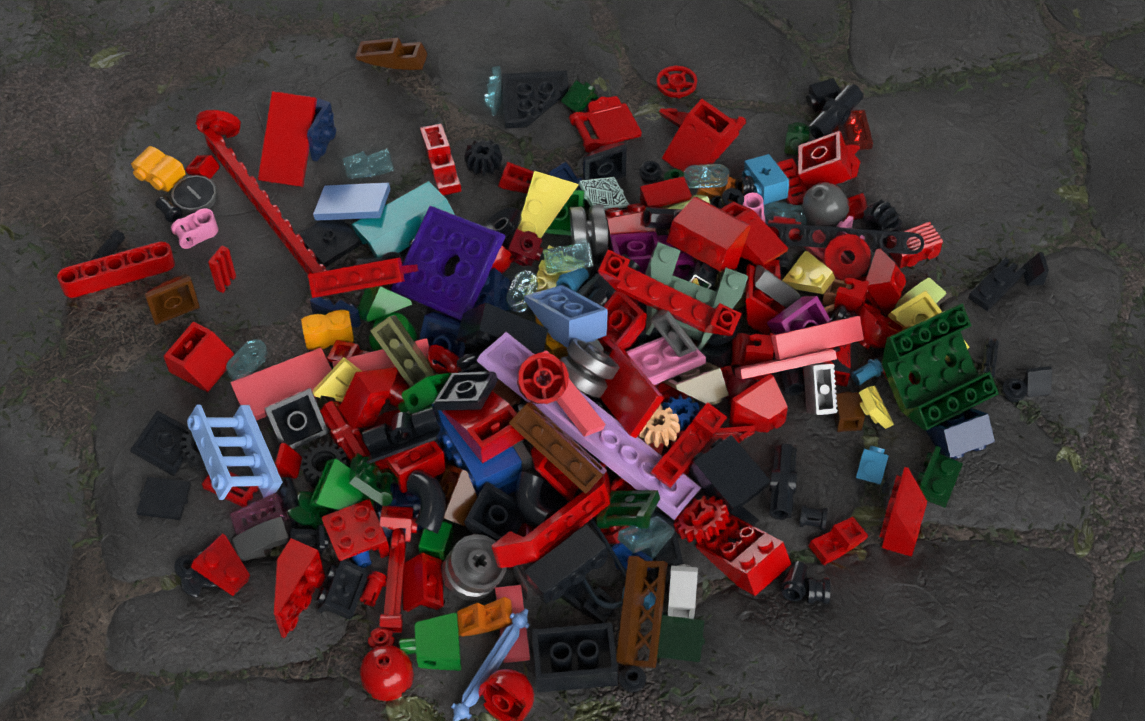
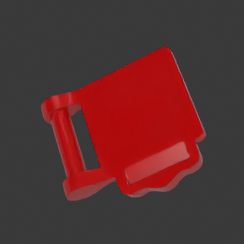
(609, 120)

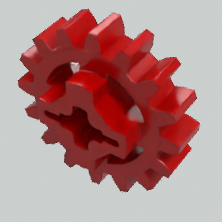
(702, 519)

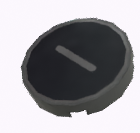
(194, 193)

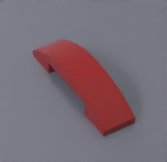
(688, 445)

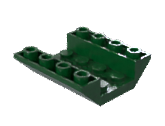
(938, 389)

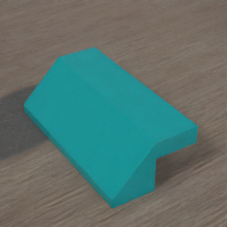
(400, 220)

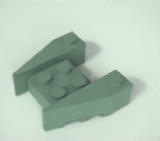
(727, 292)

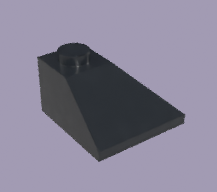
(606, 162)

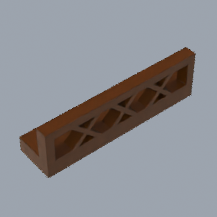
(558, 447)
(632, 612)

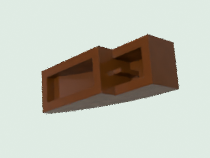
(392, 54)

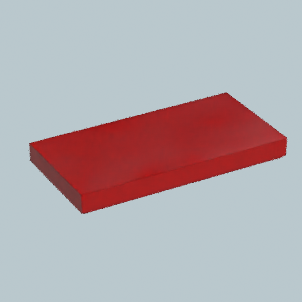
(286, 139)
(630, 394)

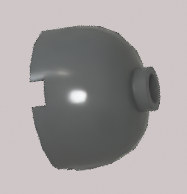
(825, 204)

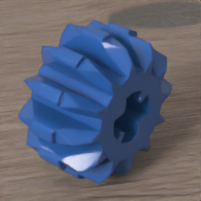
(684, 409)

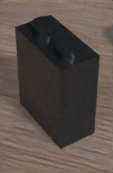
(728, 474)

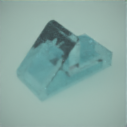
(647, 540)

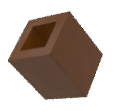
(849, 414)

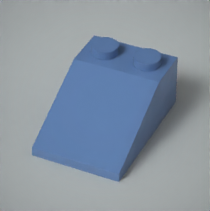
(568, 315)

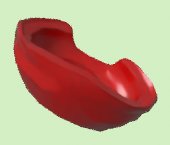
(444, 356)

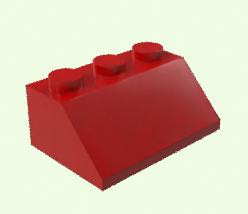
(709, 234)

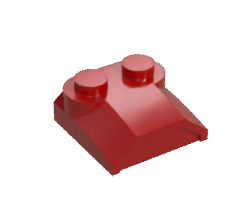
(624, 320)

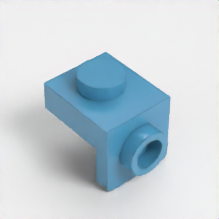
(872, 465)

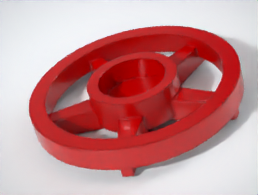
(676, 81)

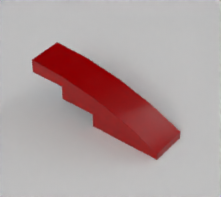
(440, 159)

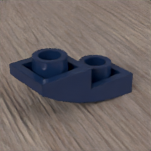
(325, 306)

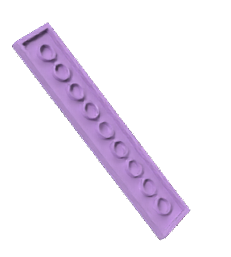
(613, 445)

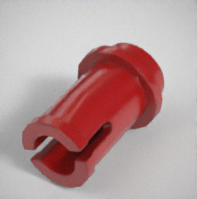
(375, 583)

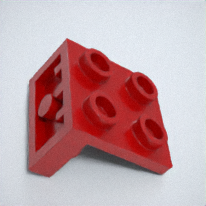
(356, 531)

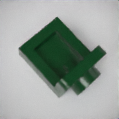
(579, 96)
(796, 135)

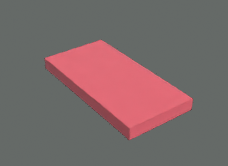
(281, 381)

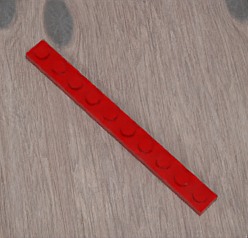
(261, 202)

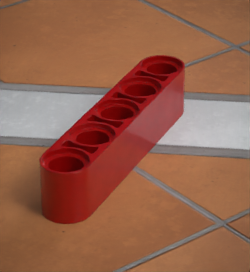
(116, 269)

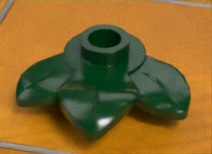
(307, 514)

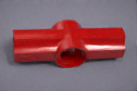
(342, 432)

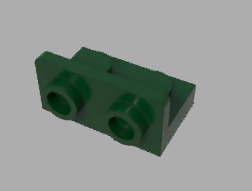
(939, 477)

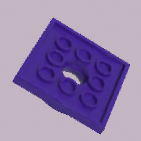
(435, 243)

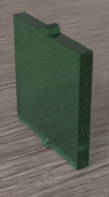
(681, 638)

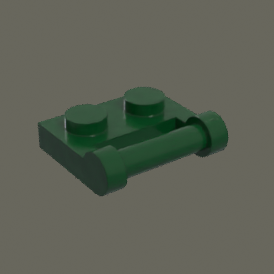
(365, 477)
(629, 503)

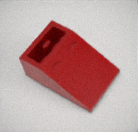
(701, 137)
(761, 243)
(486, 429)
(903, 515)
(749, 561)
(296, 579)

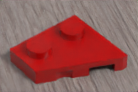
(222, 566)

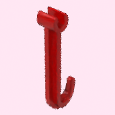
(392, 618)

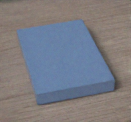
(352, 201)

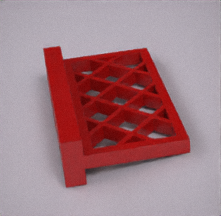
(359, 277)

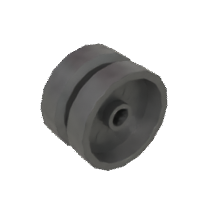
(592, 231)
(589, 367)
(472, 568)

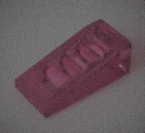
(256, 508)

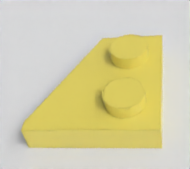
(809, 275)
(337, 381)
(873, 405)

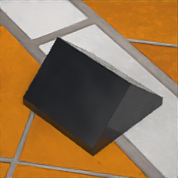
(296, 419)
(493, 514)

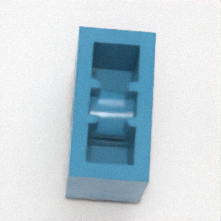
(767, 178)

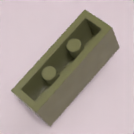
(402, 350)

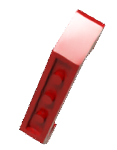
(659, 296)
(519, 550)

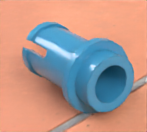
(871, 369)

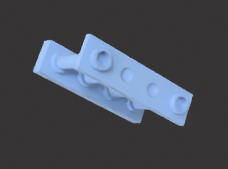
(248, 438)

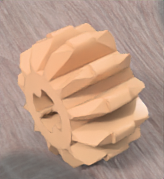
(665, 429)

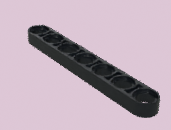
(831, 232)

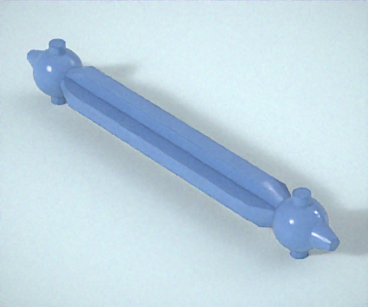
(490, 664)

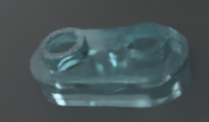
(707, 176)
(784, 210)
(518, 290)
(245, 360)

